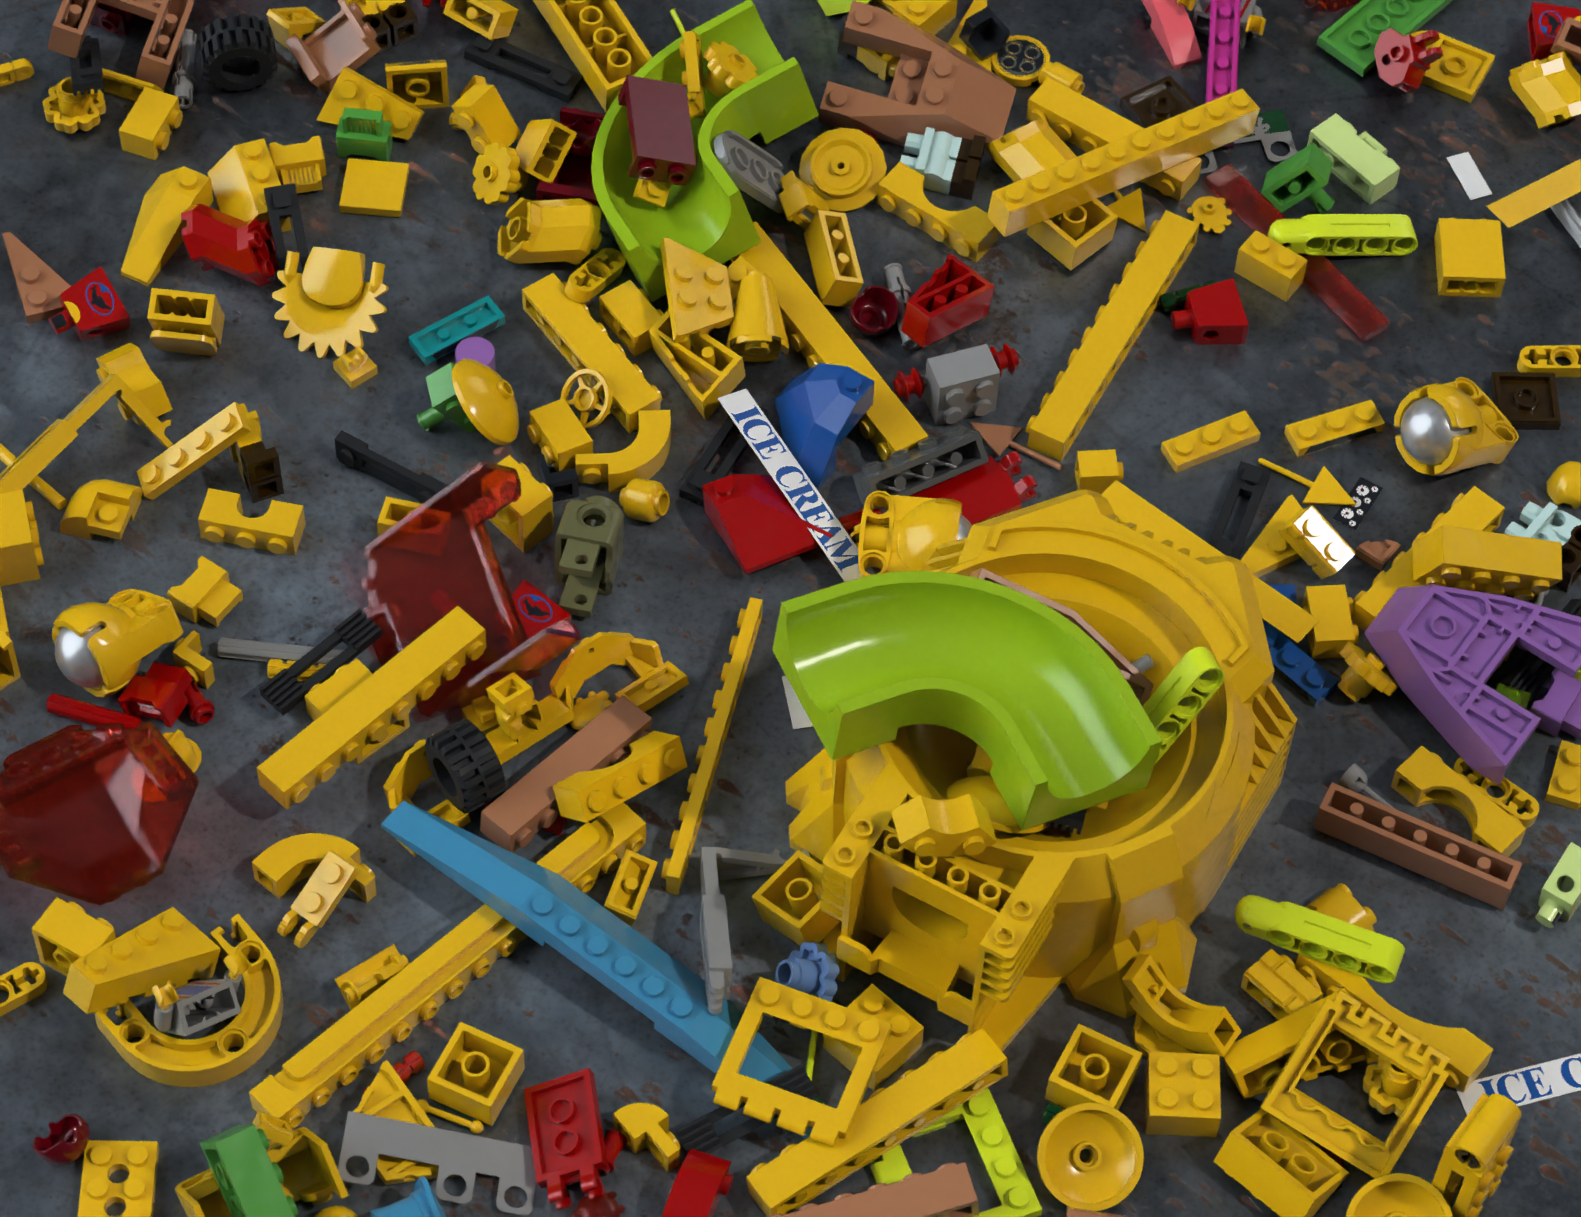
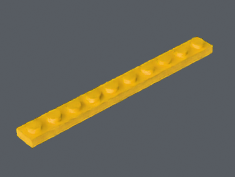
(709, 755)

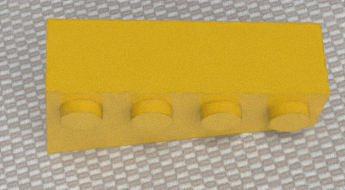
(1260, 1056)

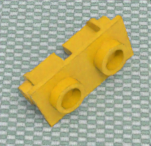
(370, 975)

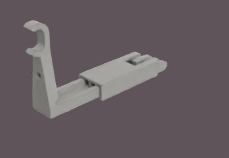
(714, 930)

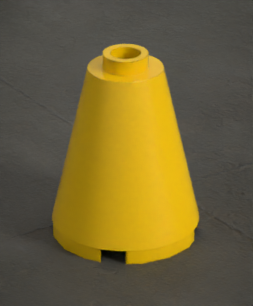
(757, 321)

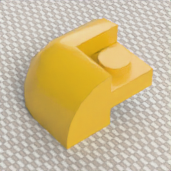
(101, 509)

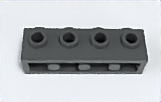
(923, 466)

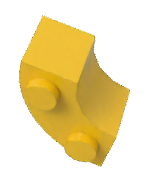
(135, 372)
(944, 826)

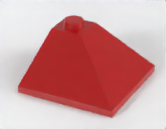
(756, 520)

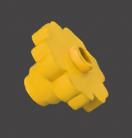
(727, 68)
(72, 111)
(498, 174)
(1364, 673)
(1388, 1087)

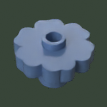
(810, 971)

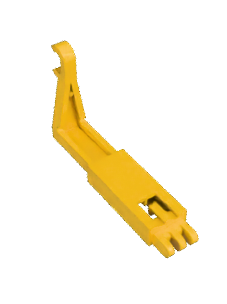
(64, 430)

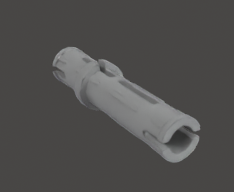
(184, 77)
(896, 284)

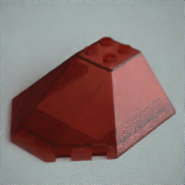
(93, 810)

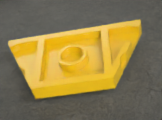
(695, 291)
(391, 1099)

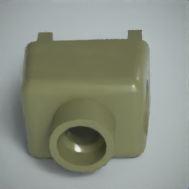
(584, 533)

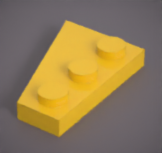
(359, 92)

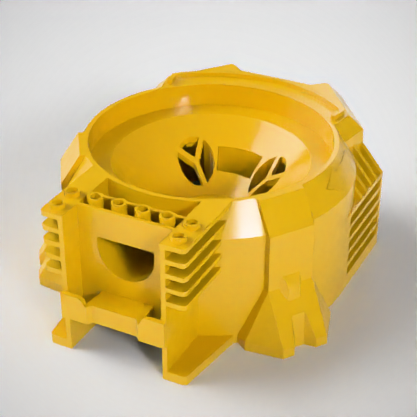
(1055, 900)

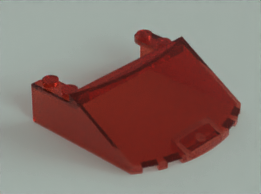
(444, 561)

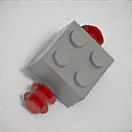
(959, 382)

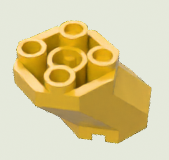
(1548, 89)
(1029, 150)
(550, 231)

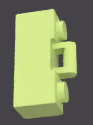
(1356, 158)

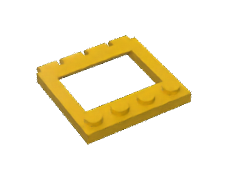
(794, 1110)
(1330, 1128)

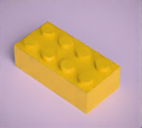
(1487, 562)

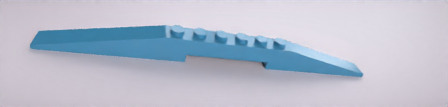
(589, 936)

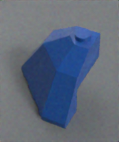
(819, 412)

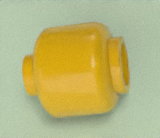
(644, 500)

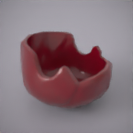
(585, 139)
(874, 310)
(65, 1140)

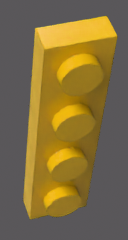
(193, 451)

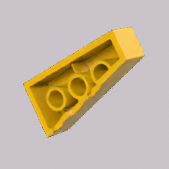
(138, 960)

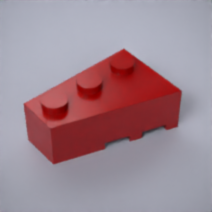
(947, 303)

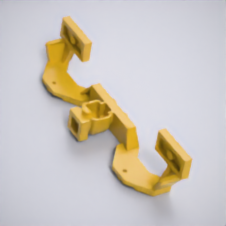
(527, 721)

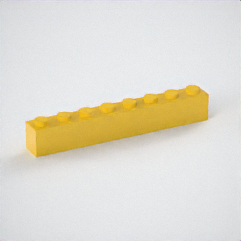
(372, 708)
(880, 1124)

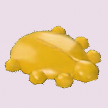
(1210, 213)
(589, 708)

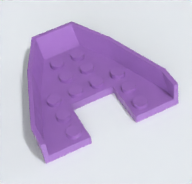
(1448, 645)

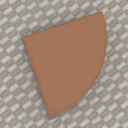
(1378, 552)

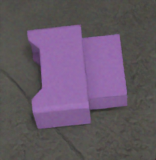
(1560, 706)

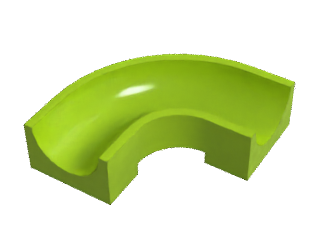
(710, 209)
(975, 662)

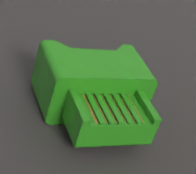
(364, 134)

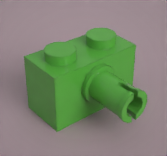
(1298, 179)
(444, 402)

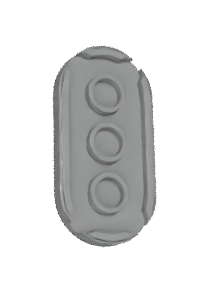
(750, 168)

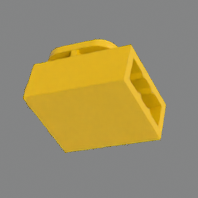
(185, 321)

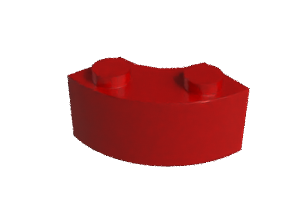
(698, 1186)

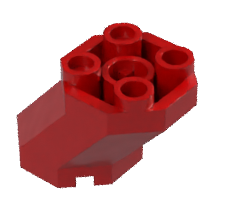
(230, 244)

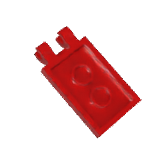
(986, 489)
(566, 1136)

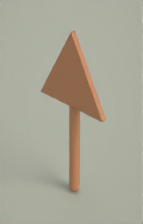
(1000, 437)

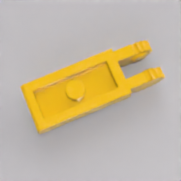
(318, 898)

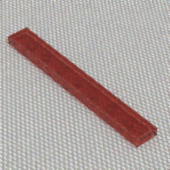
(1319, 272)

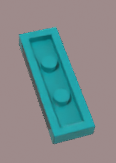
(448, 332)

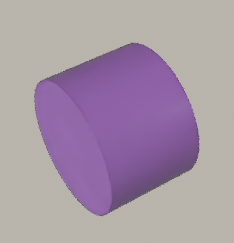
(476, 349)

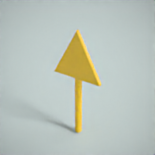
(1129, 208)
(1322, 491)

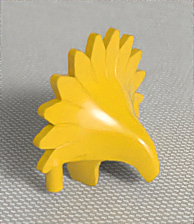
(329, 299)

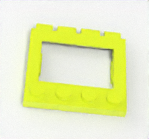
(995, 1150)

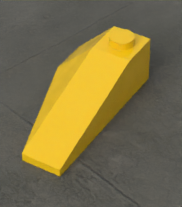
(160, 224)

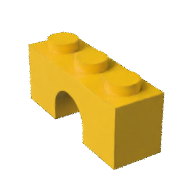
(274, 531)

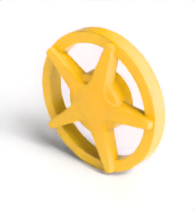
(587, 398)

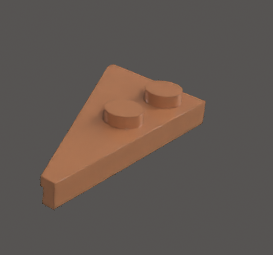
(35, 280)

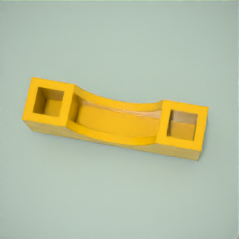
(964, 231)
(1429, 780)
(597, 791)

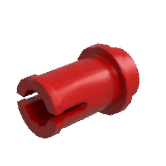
(200, 709)
(614, 1144)

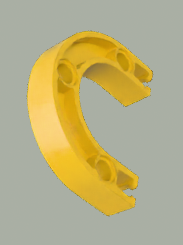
(207, 1059)

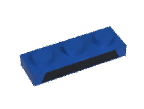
(1298, 668)

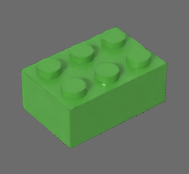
(246, 1173)

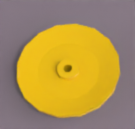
(858, 180)

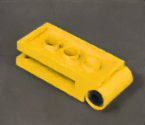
(1477, 1154)

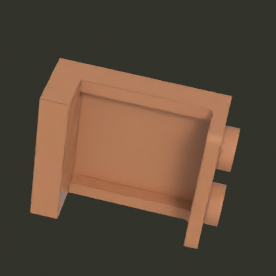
(336, 44)

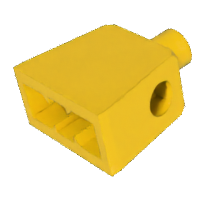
(544, 148)

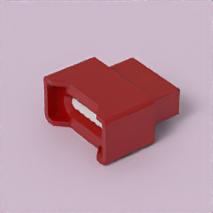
(157, 693)

